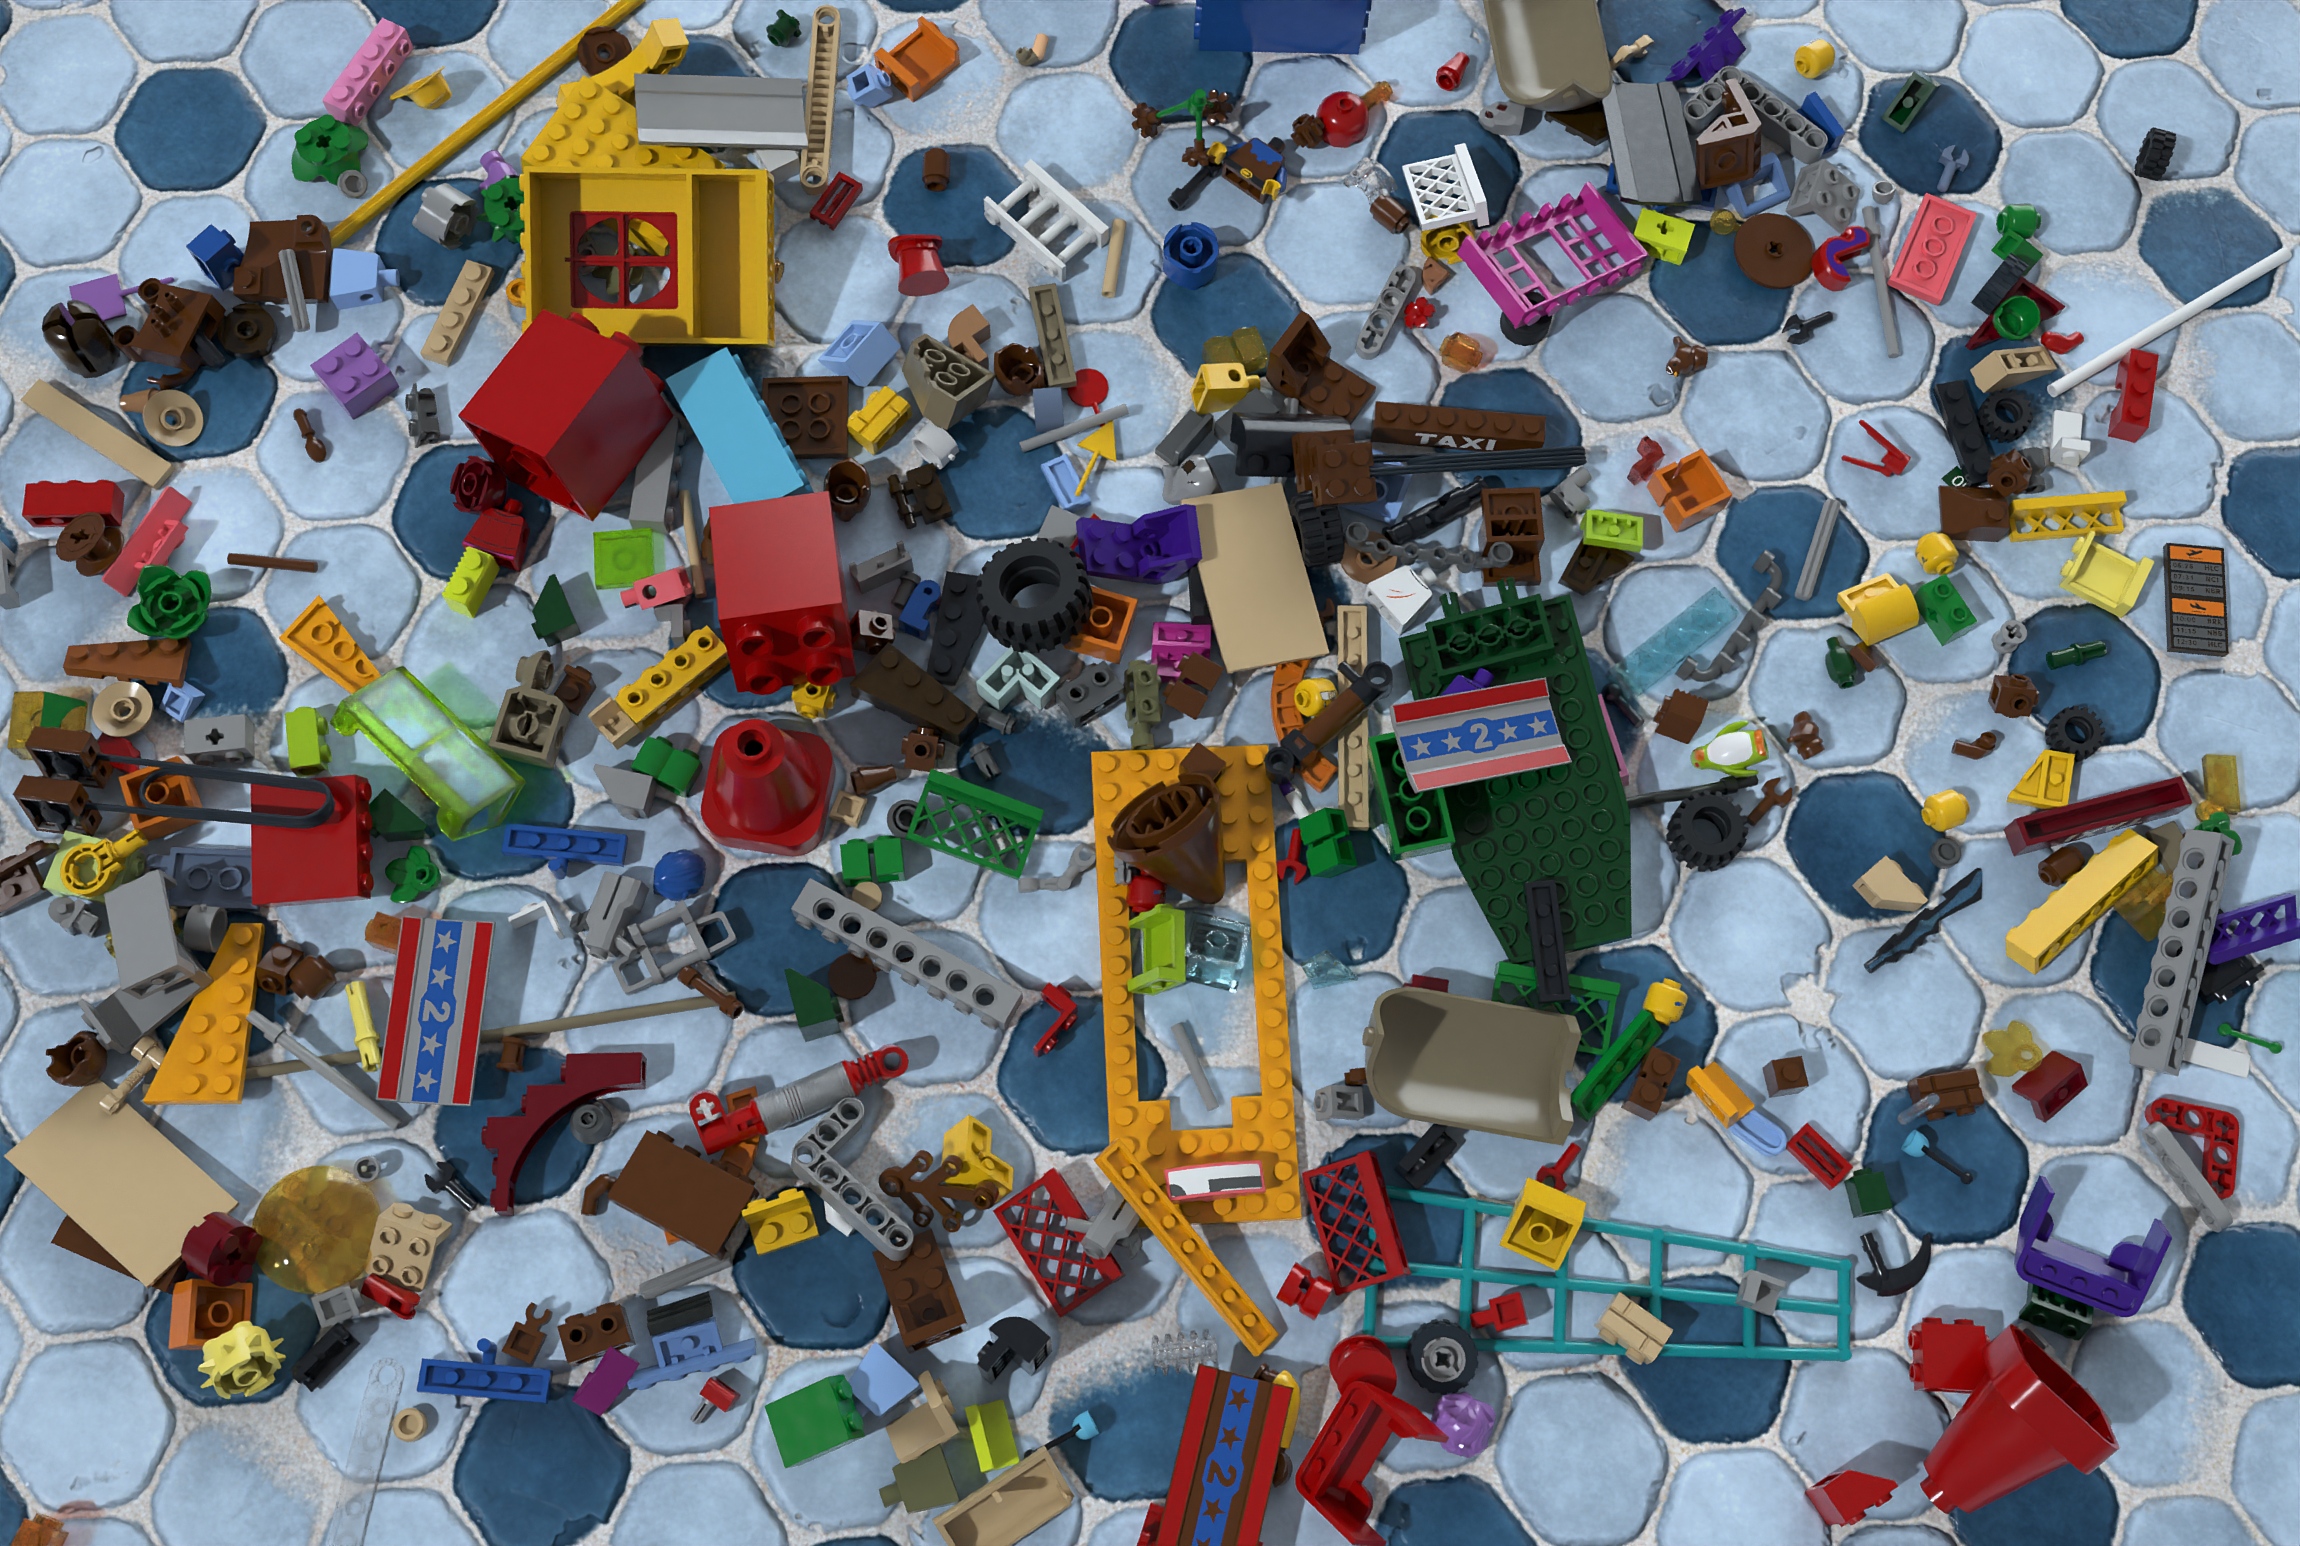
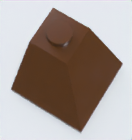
(1973, 513)

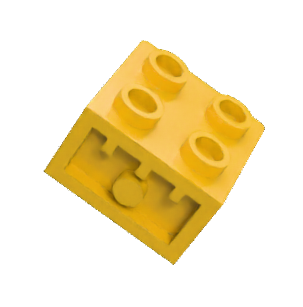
(781, 1221)

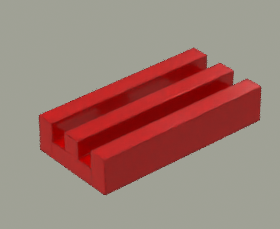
(815, 212)
(1812, 1166)

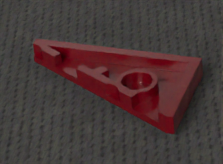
(2047, 305)

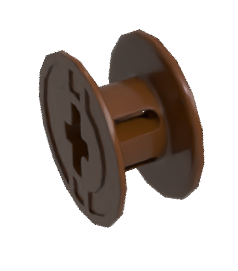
(89, 544)

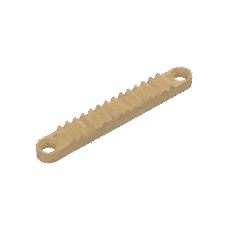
(821, 99)

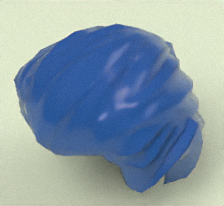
(679, 875)

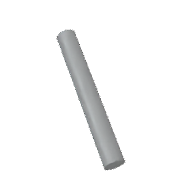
(1194, 1066)

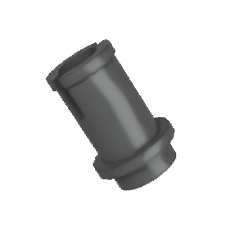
(908, 584)
(998, 720)
(984, 760)

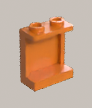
(919, 60)

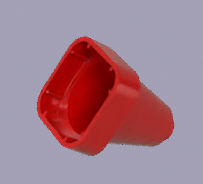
(772, 798)
(2015, 1428)

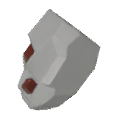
(1502, 118)

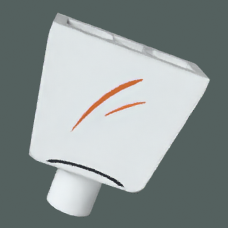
(1401, 596)

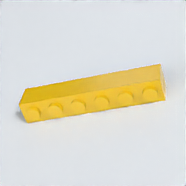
(2081, 900)

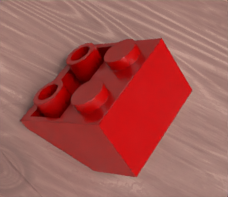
(1847, 1493)

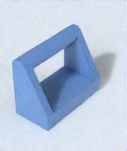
(1773, 170)

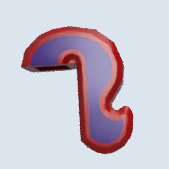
(1829, 257)

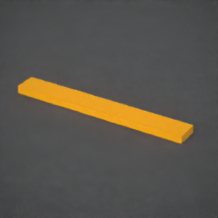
(1186, 1247)

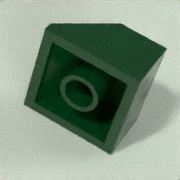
(814, 1007)

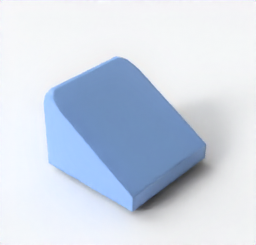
(181, 701)

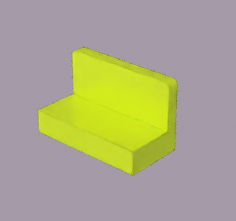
(992, 1436)

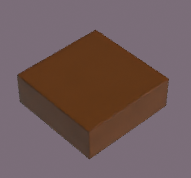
(1866, 656)

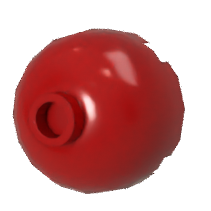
(1344, 119)

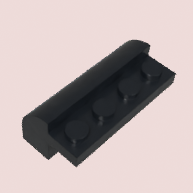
(1266, 440)
(1013, 1340)

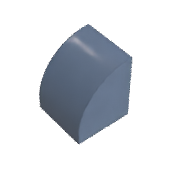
(1048, 409)

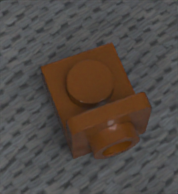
(575, 688)

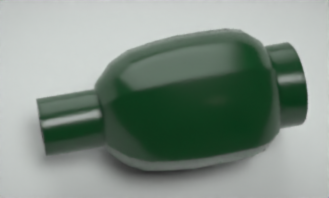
(1840, 664)

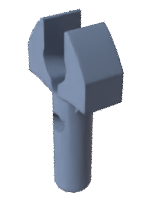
(1951, 166)

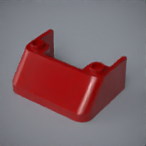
(1347, 1450)

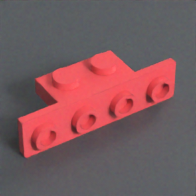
(151, 542)

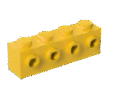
(673, 678)

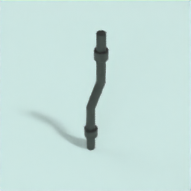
(1726, 786)

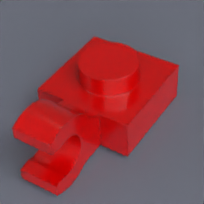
(1505, 1312)

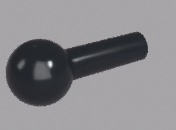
(1614, 696)

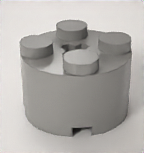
(446, 215)

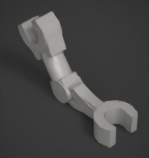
(1077, 866)

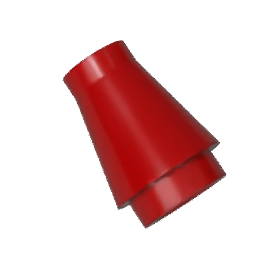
(1451, 73)

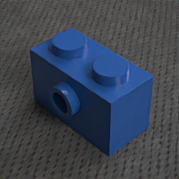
(216, 255)

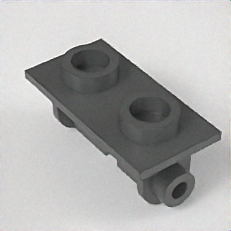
(420, 426)

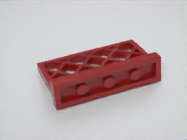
(1069, 1207)
(1381, 1214)

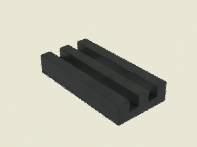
(679, 1313)

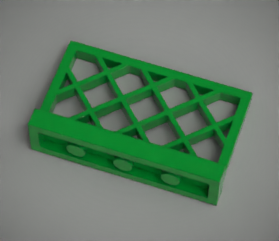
(976, 799)
(1579, 986)

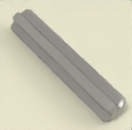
(294, 290)
(684, 1276)

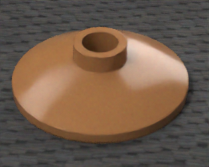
(1362, 572)

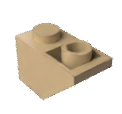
(1888, 888)

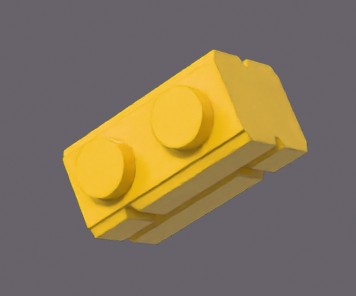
(878, 419)

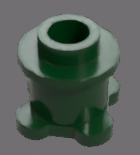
(783, 29)

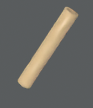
(1113, 258)

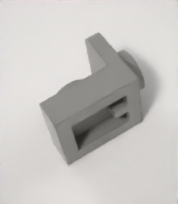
(1339, 1103)

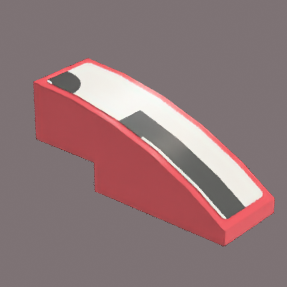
(1214, 1181)

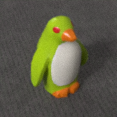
(1732, 751)

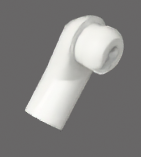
(837, 1220)

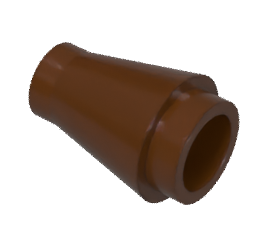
(869, 779)

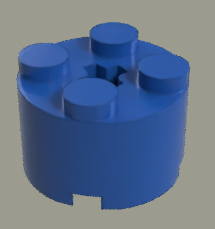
(1190, 255)

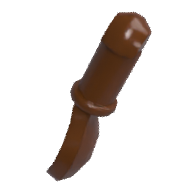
(314, 447)

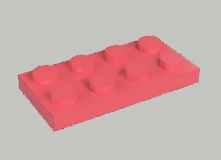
(1931, 249)

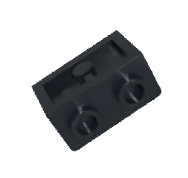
(1426, 1156)

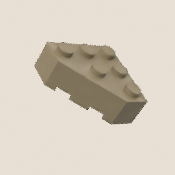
(945, 381)

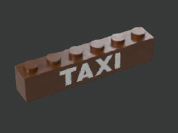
(1455, 428)

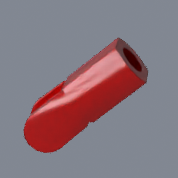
(391, 1296)

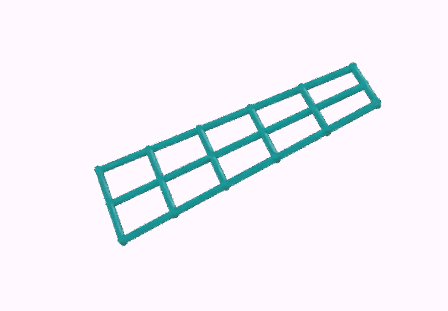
(1653, 1291)

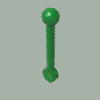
(2225, 1029)

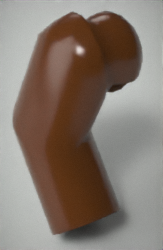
(1976, 749)
(594, 1191)

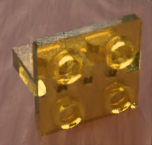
(2145, 903)

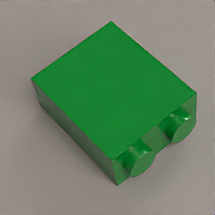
(815, 1420)

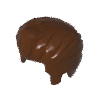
(1018, 370)
(848, 488)
(78, 1061)

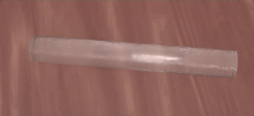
(1918, 1108)

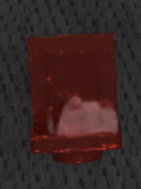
(1652, 458)

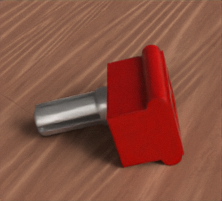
(715, 1393)

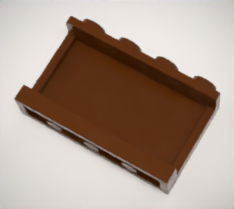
(683, 1193)

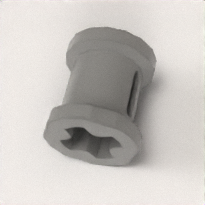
(2015, 637)

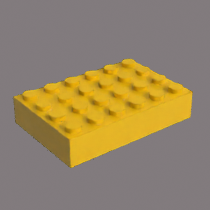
(601, 131)

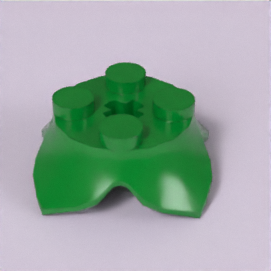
(314, 159)
(159, 590)

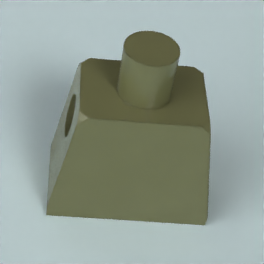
(922, 1483)

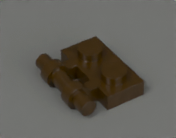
(928, 493)

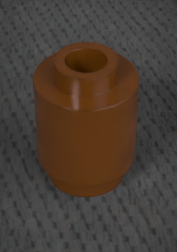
(936, 169)
(1390, 214)
(2060, 865)

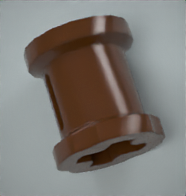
(512, 1054)

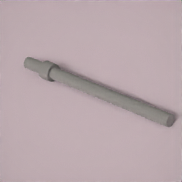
(1880, 281)
(277, 1034)

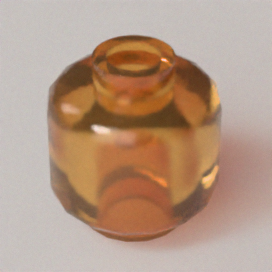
(1460, 352)

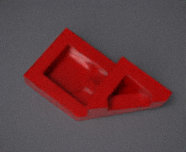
(119, 747)

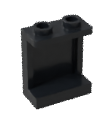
(2222, 978)

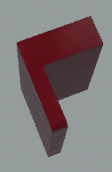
(2051, 1085)

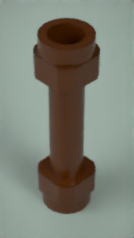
(727, 1004)

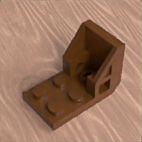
(1731, 144)
(1303, 370)
(921, 1294)

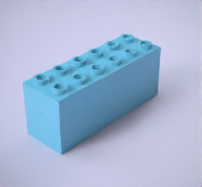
(737, 430)

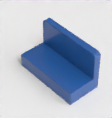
(1818, 113)

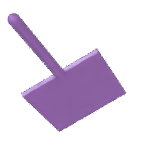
(106, 295)

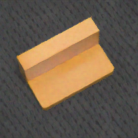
(1719, 1093)

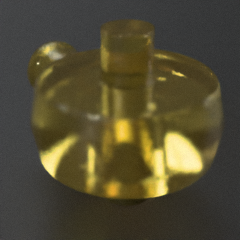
(1723, 222)

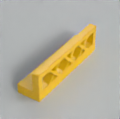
(2066, 506)

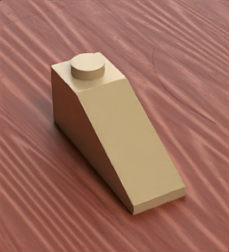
(2012, 368)

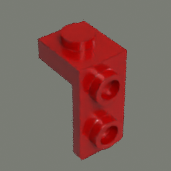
(1060, 1000)

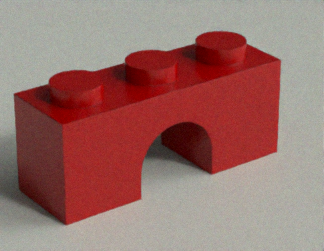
(2137, 380)

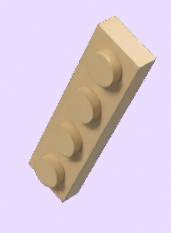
(457, 313)

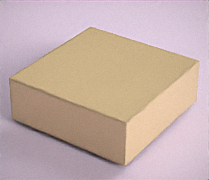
(848, 809)

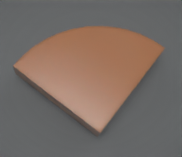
(1433, 275)

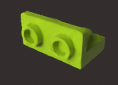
(1612, 530)

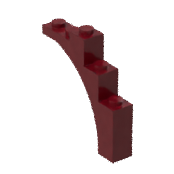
(514, 1137)

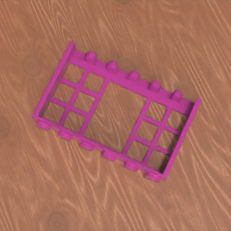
(1505, 292)

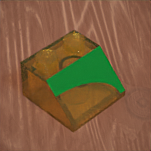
(42, 710)

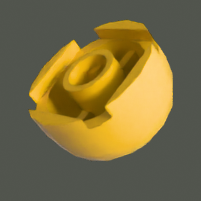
(1446, 240)

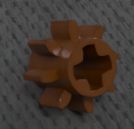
(1307, 131)

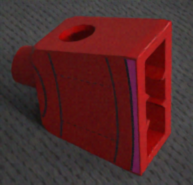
(501, 535)

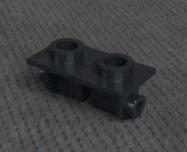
(324, 1357)

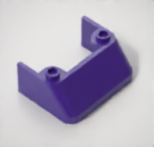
(2107, 1284)

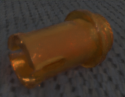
(1381, 92)

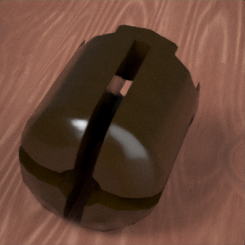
(80, 338)

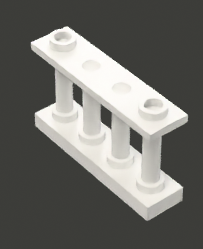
(1055, 197)

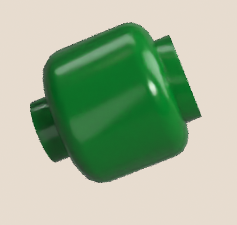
(2019, 218)

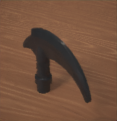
(1894, 1281)

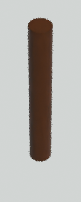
(272, 562)

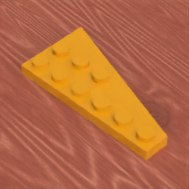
(213, 1041)

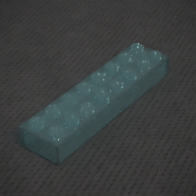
(1672, 644)

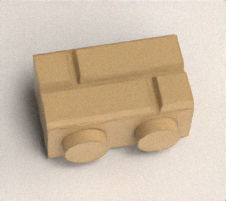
(1632, 1329)

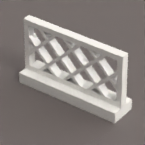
(1465, 184)

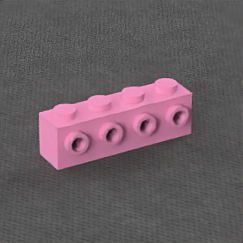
(368, 73)

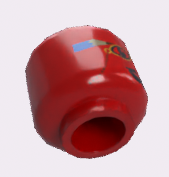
(1145, 893)

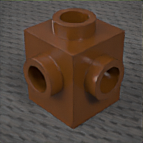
(2009, 473)
(871, 631)
(2013, 695)
(917, 758)

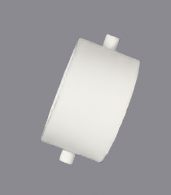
(935, 445)

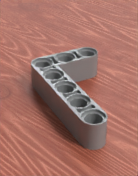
(1777, 118)
(845, 1183)

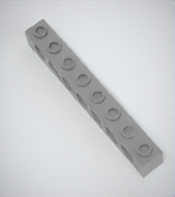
(818, 897)
(2190, 964)

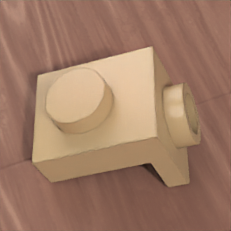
(613, 723)

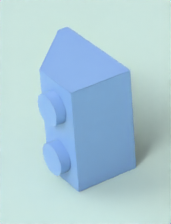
(860, 352)

